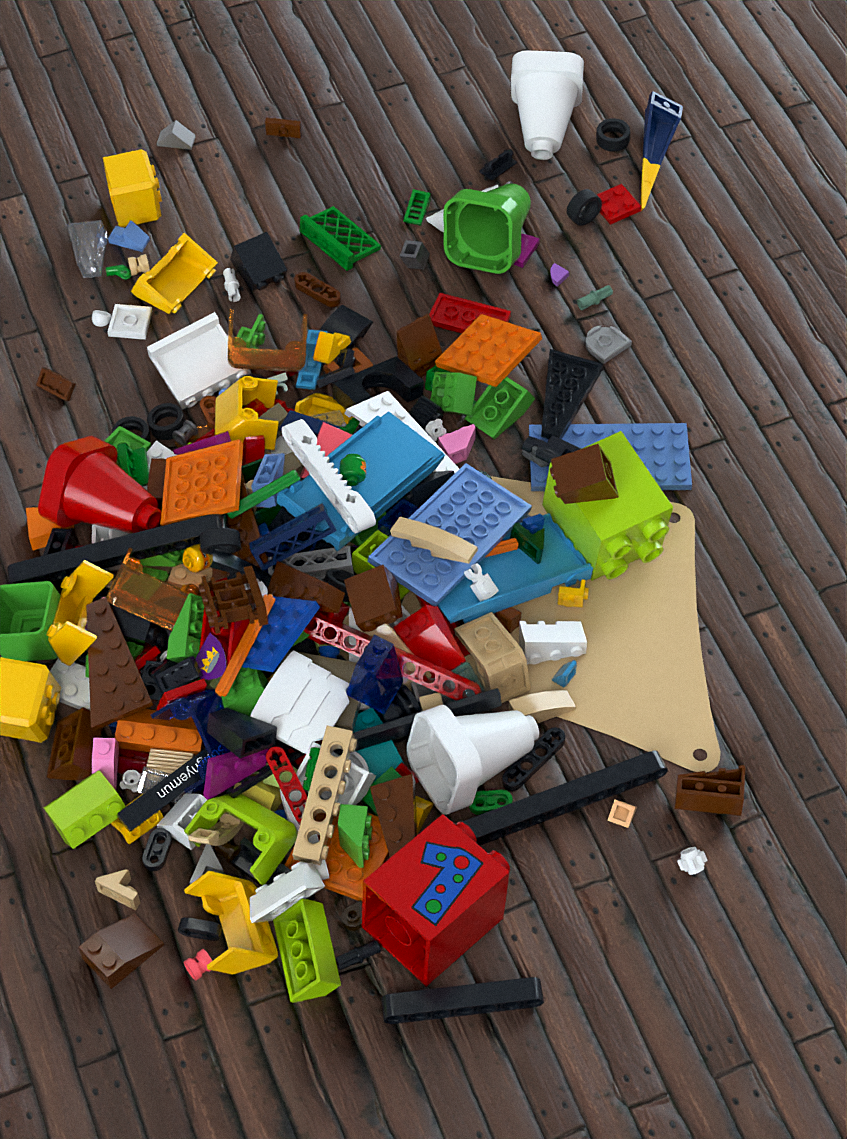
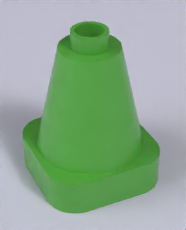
(485, 227)

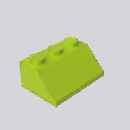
(85, 809)

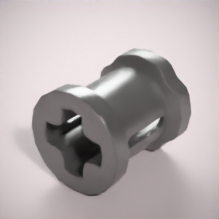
(190, 430)

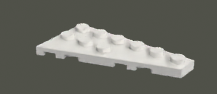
(386, 402)

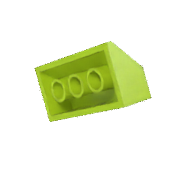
(306, 951)

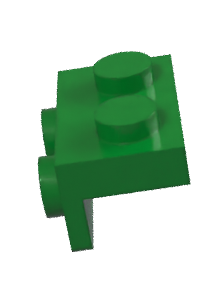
(134, 463)

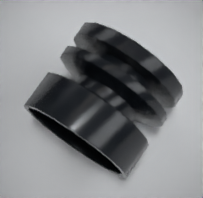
(401, 706)

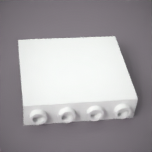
(195, 361)

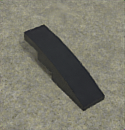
(232, 564)

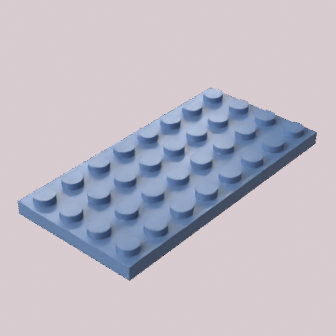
(659, 446)
(464, 506)

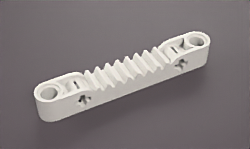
(346, 501)

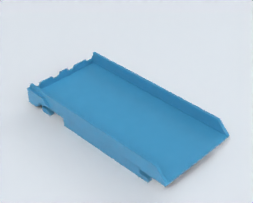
(395, 464)
(519, 576)

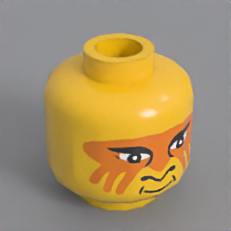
(195, 559)

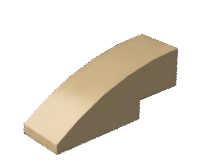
(543, 705)

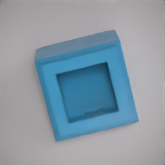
(565, 674)

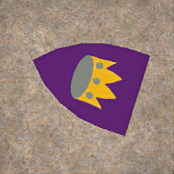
(211, 658)

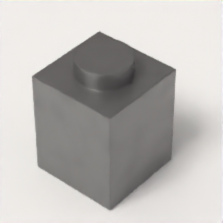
(414, 254)

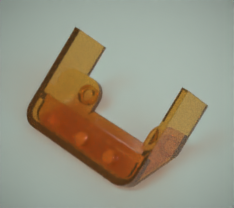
(289, 360)
(148, 595)

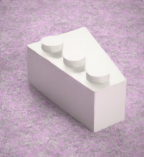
(551, 642)

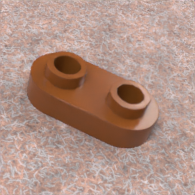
(209, 414)

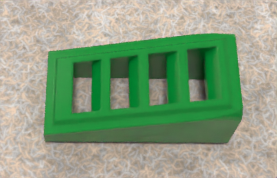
(420, 196)

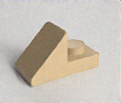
(116, 887)

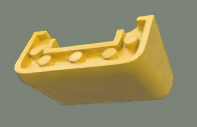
(175, 276)

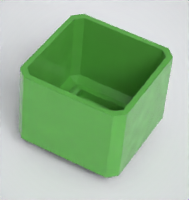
(25, 618)

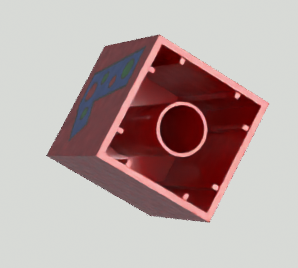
(435, 898)

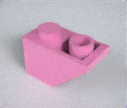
(458, 443)

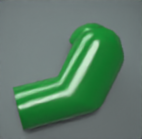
(119, 270)

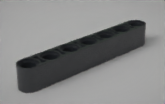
(462, 1000)

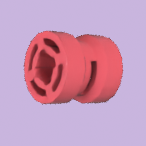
(198, 965)

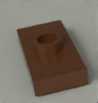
(283, 127)
(55, 384)

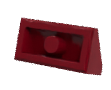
(132, 760)

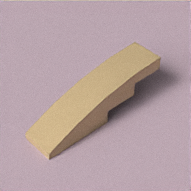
(439, 542)

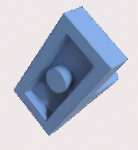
(129, 237)

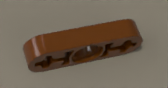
(325, 296)

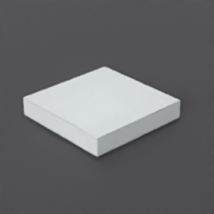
(130, 321)

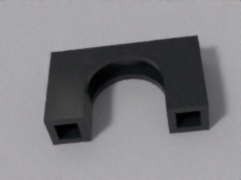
(389, 374)

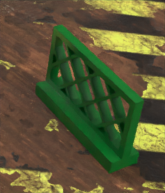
(330, 243)

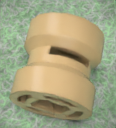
(141, 261)

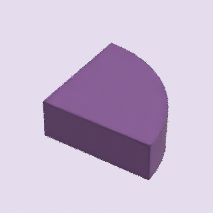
(558, 274)

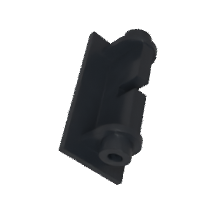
(498, 165)

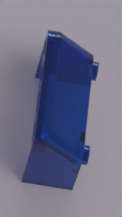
(198, 707)

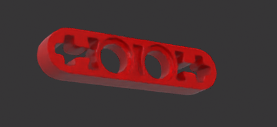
(287, 787)

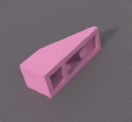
(105, 758)

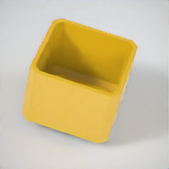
(133, 187)
(27, 700)

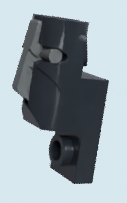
(543, 452)

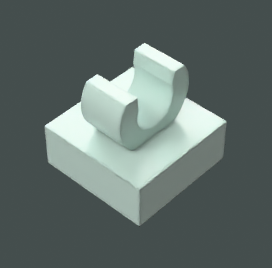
(282, 379)

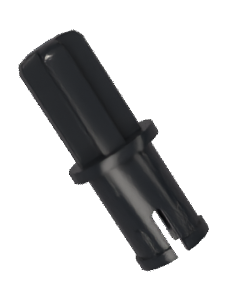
(358, 954)

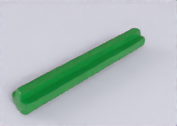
(266, 492)

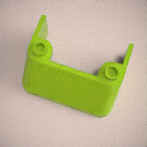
(273, 834)

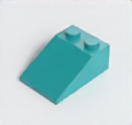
(380, 756)

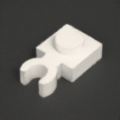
(482, 584)

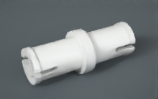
(231, 284)

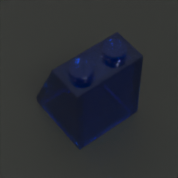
(376, 675)

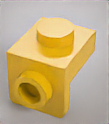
(573, 596)

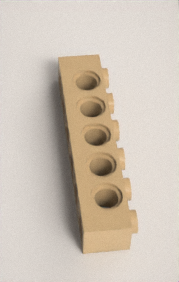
(333, 739)

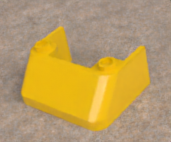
(245, 422)
(68, 631)
(247, 942)

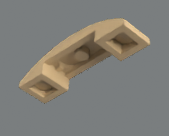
(219, 833)

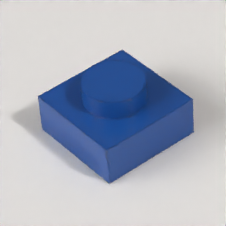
(533, 523)

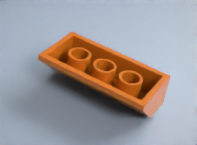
(142, 733)

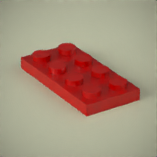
(459, 313)

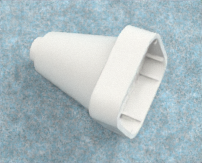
(546, 92)
(465, 751)

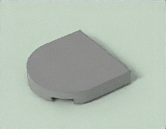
(606, 343)

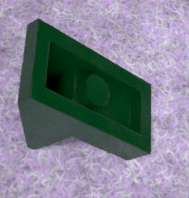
(529, 543)

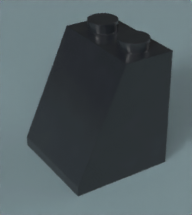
(258, 262)
(138, 629)

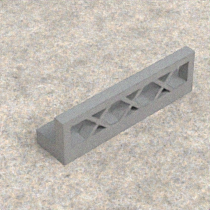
(319, 570)

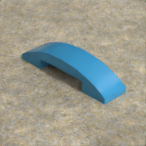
(312, 369)

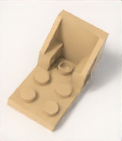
(496, 656)

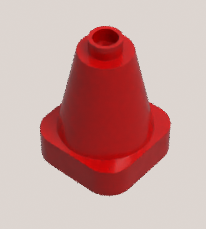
(90, 488)

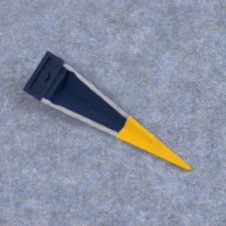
(660, 125)

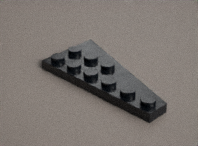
(567, 387)

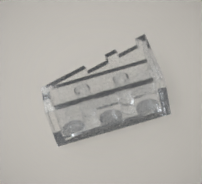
(89, 246)

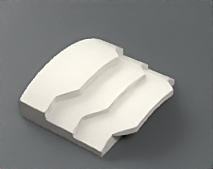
(301, 701)

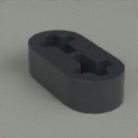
(200, 929)

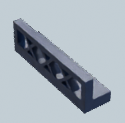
(288, 530)

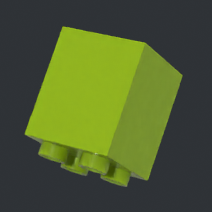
(616, 529)

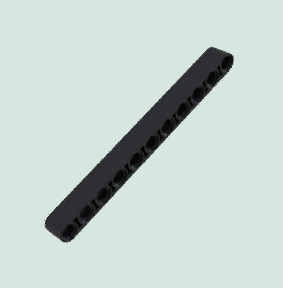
(112, 551)
(567, 797)

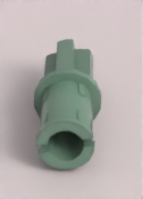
(594, 297)

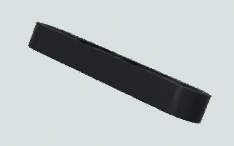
(531, 757)

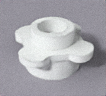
(432, 426)
(128, 776)

